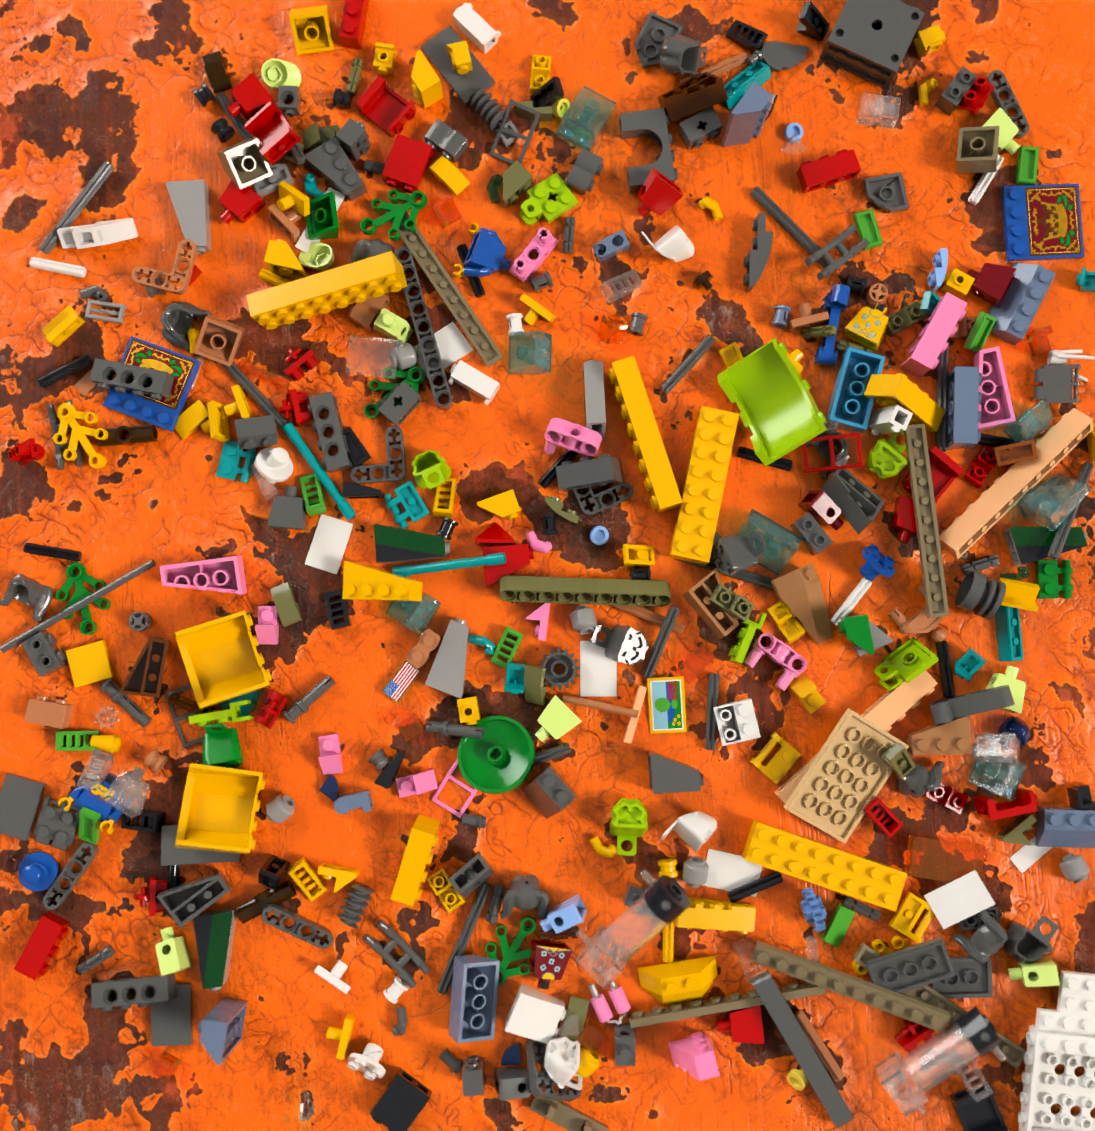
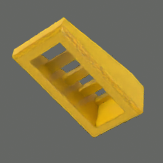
(449, 507)
(301, 883)

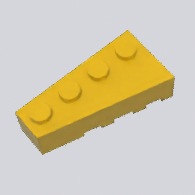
(900, 391)
(372, 584)
(415, 860)
(718, 915)

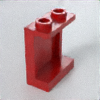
(385, 107)
(272, 131)
(407, 163)
(943, 472)
(1025, 803)

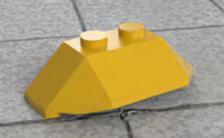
(679, 980)

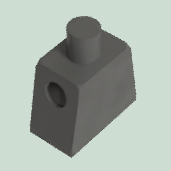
(288, 511)
(624, 1045)
(512, 1083)

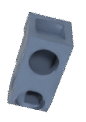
(611, 246)
(353, 801)

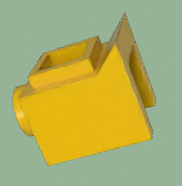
(929, 40)
(460, 57)

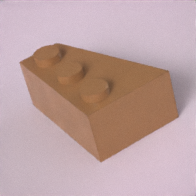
(698, 597)
(942, 739)

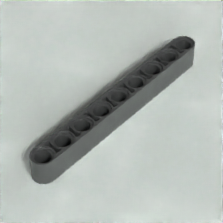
(424, 337)
(802, 1049)

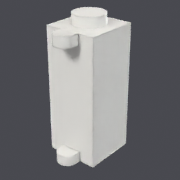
(475, 27)
(474, 381)
(889, 420)

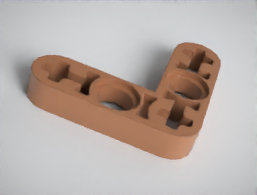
(175, 275)

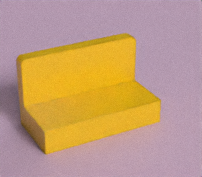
(62, 326)
(1020, 594)

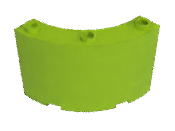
(772, 401)

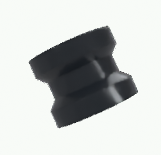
(203, 95)
(342, 98)
(222, 130)

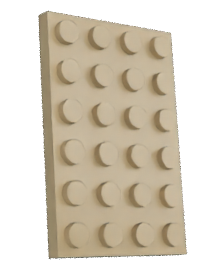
(843, 776)

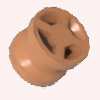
(879, 291)
(155, 760)

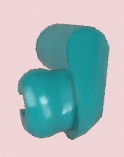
(311, 187)
(483, 641)

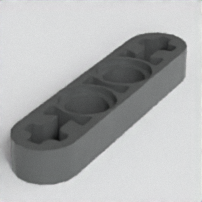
(1011, 103)
(70, 875)
(299, 922)

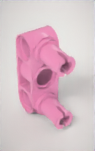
(542, 245)
(571, 437)
(779, 653)

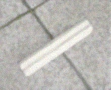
(983, 184)
(58, 267)
(851, 601)

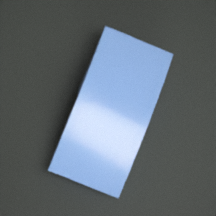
(937, 275)

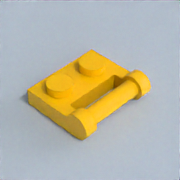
(780, 761)
(908, 914)

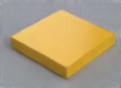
(89, 663)

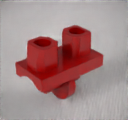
(976, 95)
(294, 369)
(295, 399)
(26, 452)
(271, 708)
(154, 904)
(912, 1035)

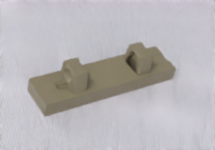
(565, 1115)

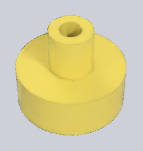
(560, 107)
(797, 1079)

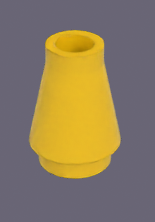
(108, 743)

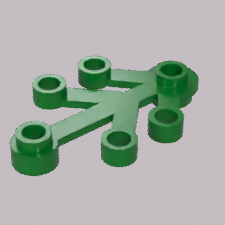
(396, 212)
(407, 375)
(81, 593)
(510, 953)

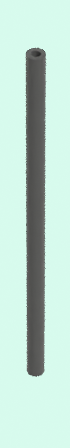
(77, 606)

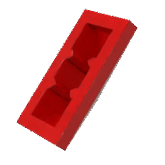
(494, 536)

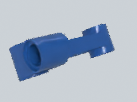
(835, 302)

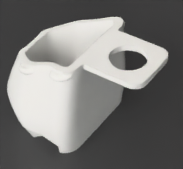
(673, 245)
(693, 829)
(563, 1061)

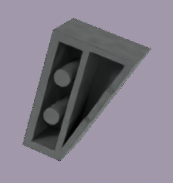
(336, 168)
(589, 472)
(854, 498)
(194, 897)

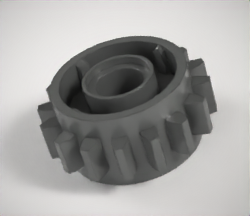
(569, 664)

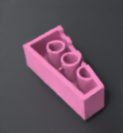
(934, 335)
(996, 401)
(216, 574)

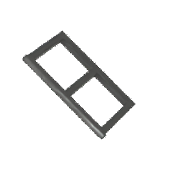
(502, 128)
(177, 719)

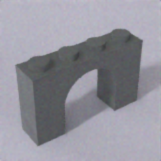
(652, 125)

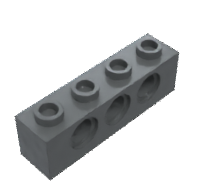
(104, 370)
(317, 406)
(103, 992)

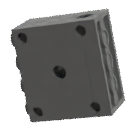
(872, 38)

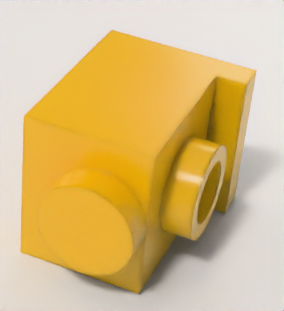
(384, 58)

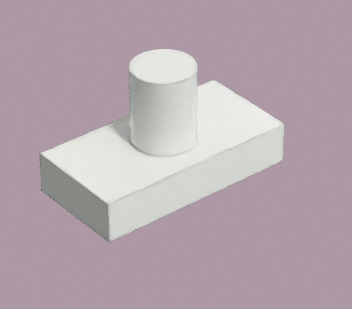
(334, 976)

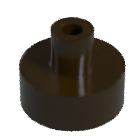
(703, 280)

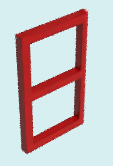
(832, 453)

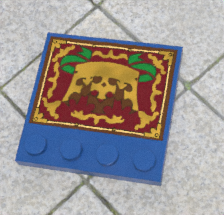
(1042, 222)
(155, 412)

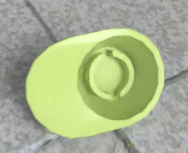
(280, 72)
(319, 257)

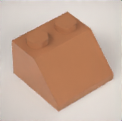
(219, 340)

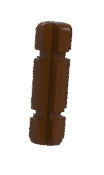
(185, 703)
(562, 935)

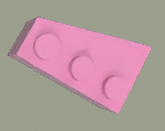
(695, 1056)

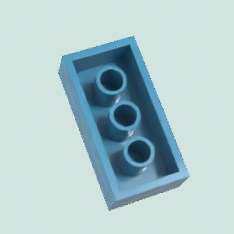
(848, 401)

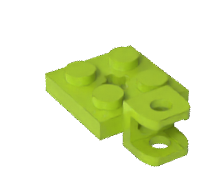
(539, 205)
(744, 638)
(899, 668)
(232, 714)

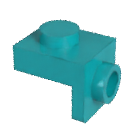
(1086, 281)
(929, 302)
(968, 664)
(514, 678)

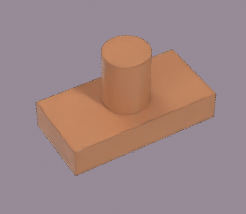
(285, 222)
(807, 318)

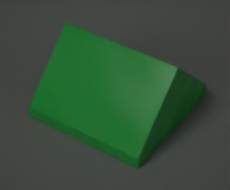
(323, 219)

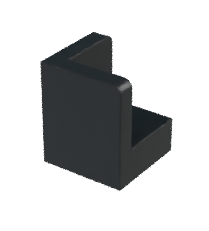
(1080, 797)

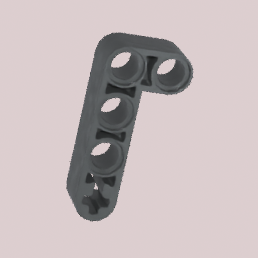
(971, 703)

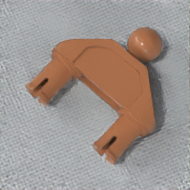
(919, 622)

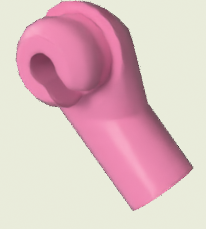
(538, 545)

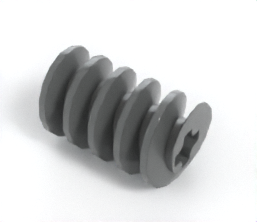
(486, 108)
(355, 904)

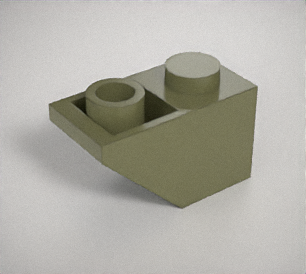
(515, 182)

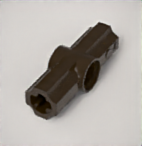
(137, 435)
(254, 907)

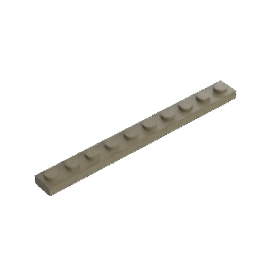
(450, 294)
(926, 521)
(850, 986)
(928, 995)
(717, 1004)

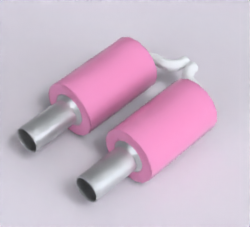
(601, 1006)

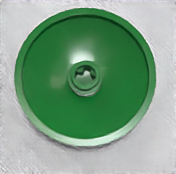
(498, 760)

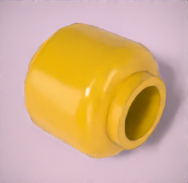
(588, 1062)

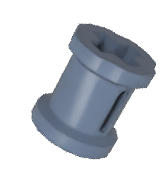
(781, 316)

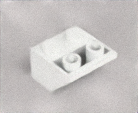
(736, 721)

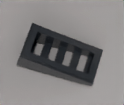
(749, 30)
(357, 491)
(334, 626)
(388, 775)
(155, 821)

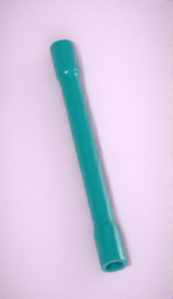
(342, 504)
(490, 560)

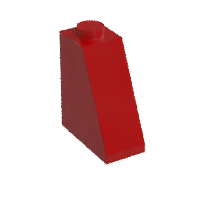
(517, 558)

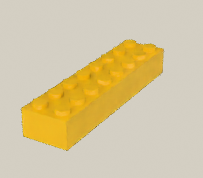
(327, 291)
(645, 435)
(704, 485)
(824, 865)

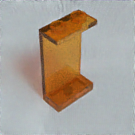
(943, 859)

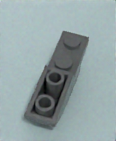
(758, 258)

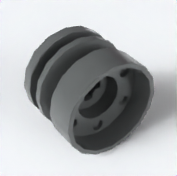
(980, 594)

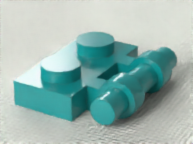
(231, 459)
(411, 501)

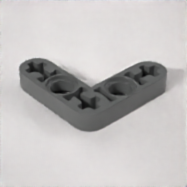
(387, 468)
(596, 499)
(536, 1053)

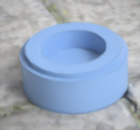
(793, 129)
(599, 535)

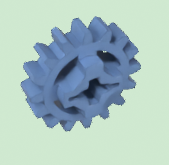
(813, 909)

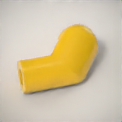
(925, 89)
(712, 205)
(193, 335)
(601, 850)

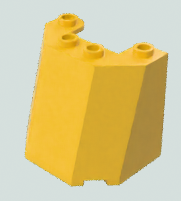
(222, 659)
(219, 809)

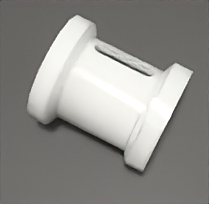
(515, 323)
(395, 990)

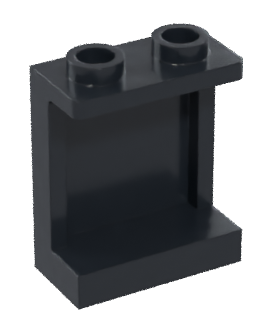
(401, 1102)
(980, 1115)

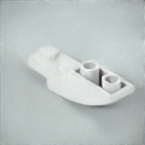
(97, 234)

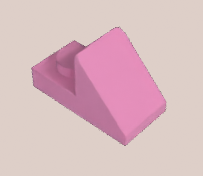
(542, 615)
(268, 625)
(330, 754)
(416, 783)

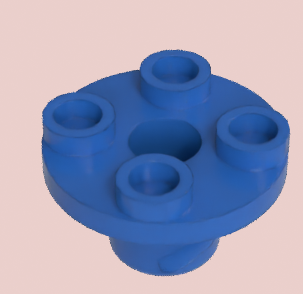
(876, 563)
(38, 871)

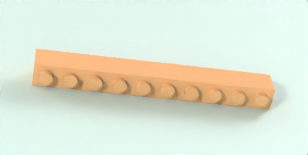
(1015, 483)
(883, 713)

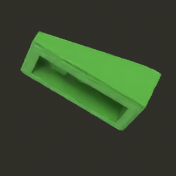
(317, 505)
(504, 638)
(64, 740)

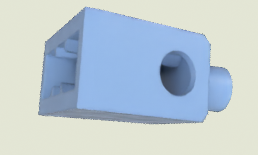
(565, 915)

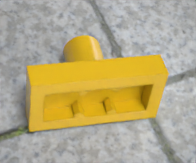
(292, 198)
(536, 310)
(240, 406)
(217, 422)
(342, 1035)

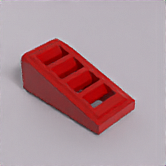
(893, 827)

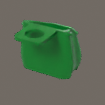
(222, 747)

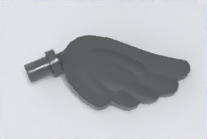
(779, 55)

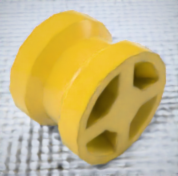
(668, 867)

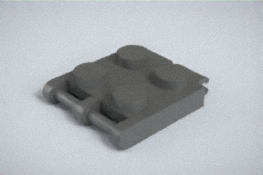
(1057, 383)
(56, 825)

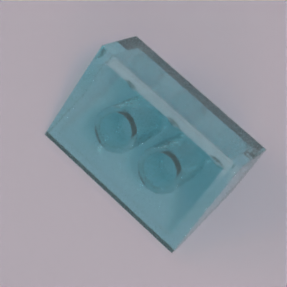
(779, 541)

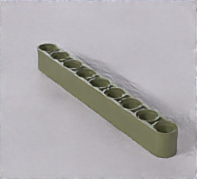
(584, 591)

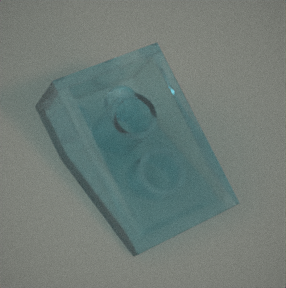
(585, 118)
(1052, 500)

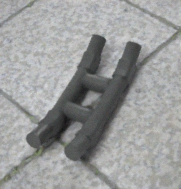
(846, 255)
(54, 421)
(398, 965)

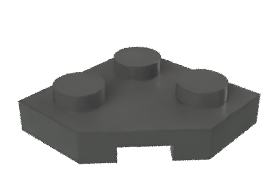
(887, 192)

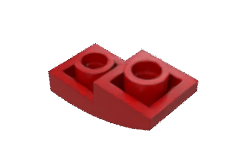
(980, 466)
(948, 798)

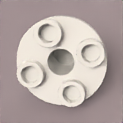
(274, 464)
(368, 1062)

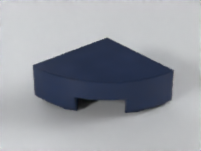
(330, 788)
(512, 1055)

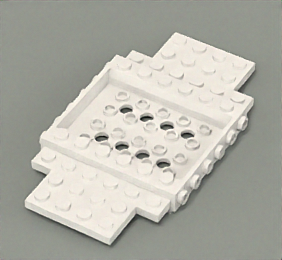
(1067, 1039)

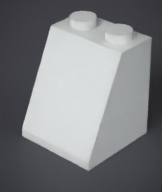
(535, 1014)

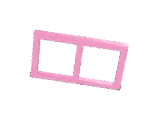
(449, 776)

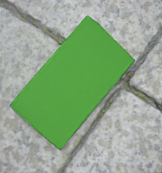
(838, 925)

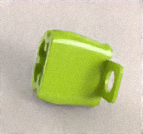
(887, 457)
(430, 469)
(628, 823)

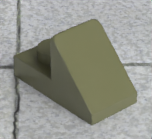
(316, 136)
(898, 760)
(1014, 831)

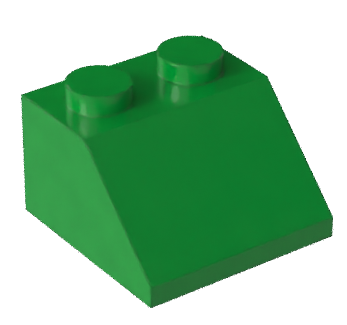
(857, 630)

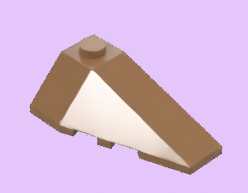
(805, 598)

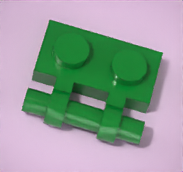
(1047, 579)

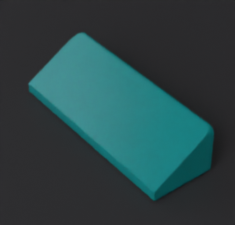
(738, 86)
(1009, 634)

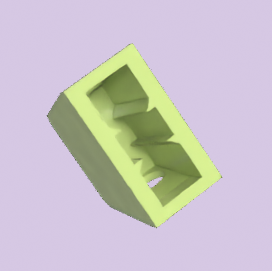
(1007, 131)
(392, 326)
(1016, 686)
(556, 720)
(172, 953)
(1042, 973)

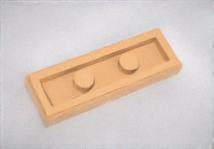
(632, 722)

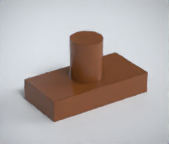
(1015, 453)

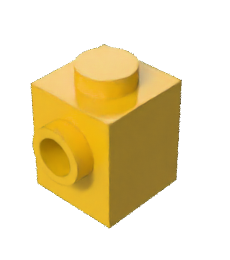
(957, 283)
(468, 710)

